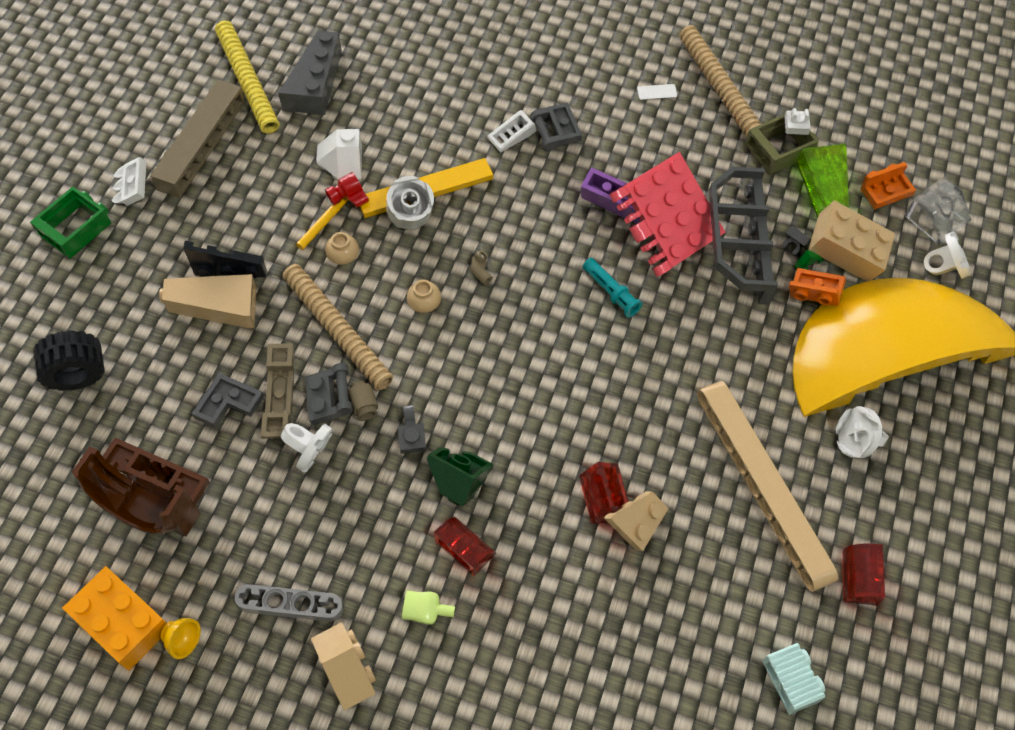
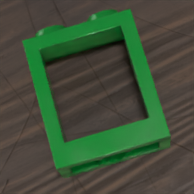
(60, 210)

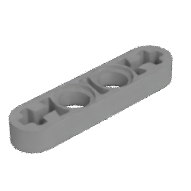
(290, 597)

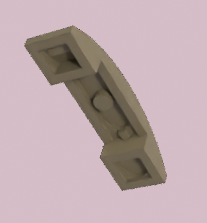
(279, 390)

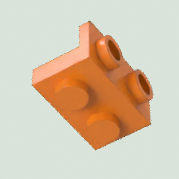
(887, 185)
(817, 287)

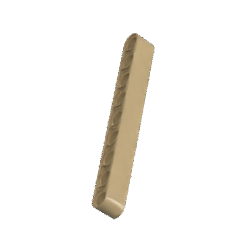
(768, 487)

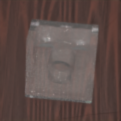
(939, 210)

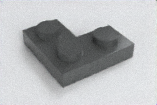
(226, 393)

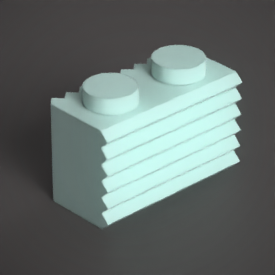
(794, 678)

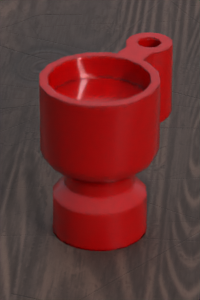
(348, 188)

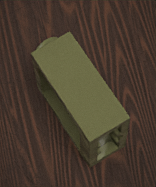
(767, 154)

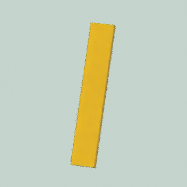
(440, 183)

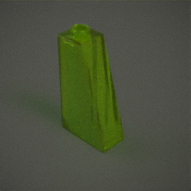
(825, 175)

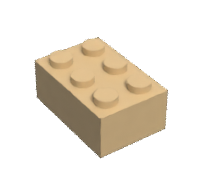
(851, 241)

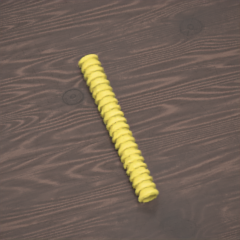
(247, 77)

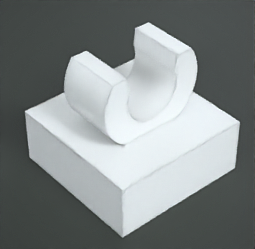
(797, 122)

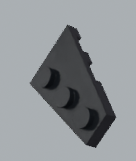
(216, 263)

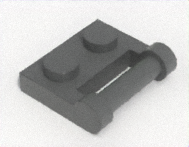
(562, 123)
(322, 397)

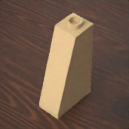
(212, 298)

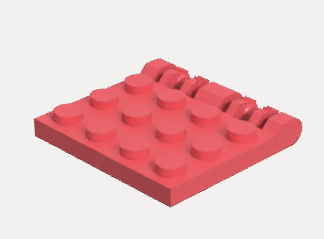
(670, 212)

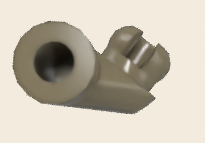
(478, 267)

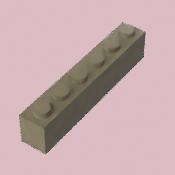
(198, 138)

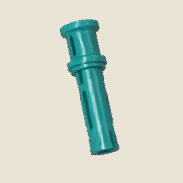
(618, 293)

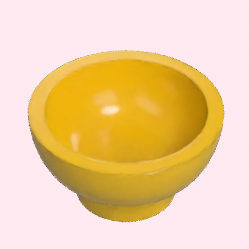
(181, 637)

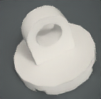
(952, 256)
(860, 432)
(306, 443)

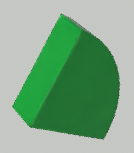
(807, 259)

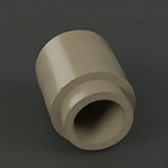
(363, 400)

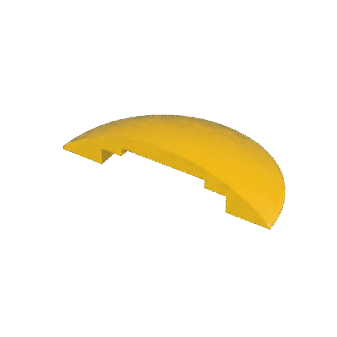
(888, 333)

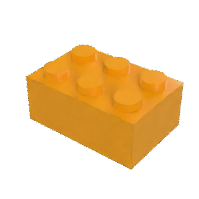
(116, 618)

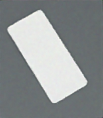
(657, 91)

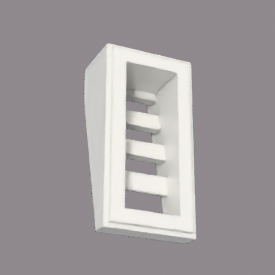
(513, 122)

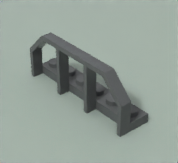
(758, 246)

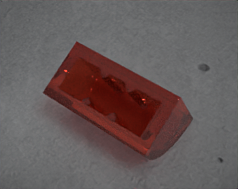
(603, 490)
(463, 545)
(863, 574)

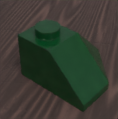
(458, 474)

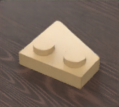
(638, 519)

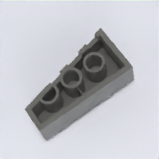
(313, 76)

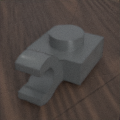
(412, 434)

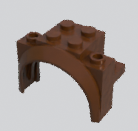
(151, 498)

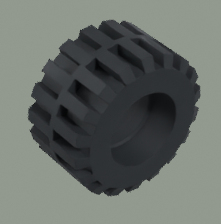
(68, 360)

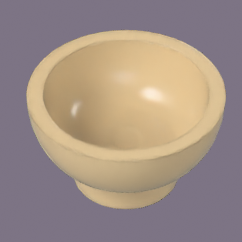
(342, 248)
(423, 296)

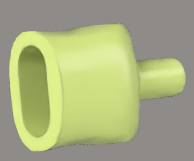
(424, 607)

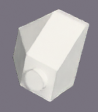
(341, 153)

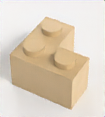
(341, 659)

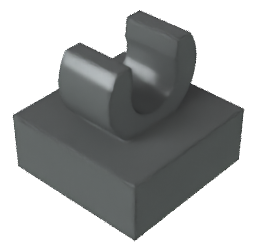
(798, 238)

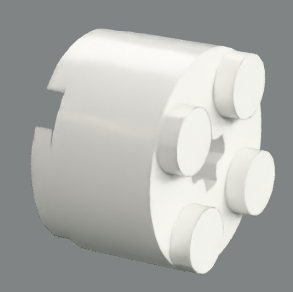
(418, 193)

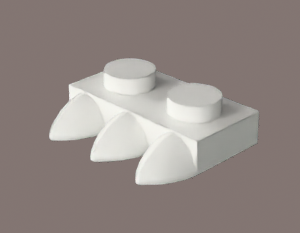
(131, 182)

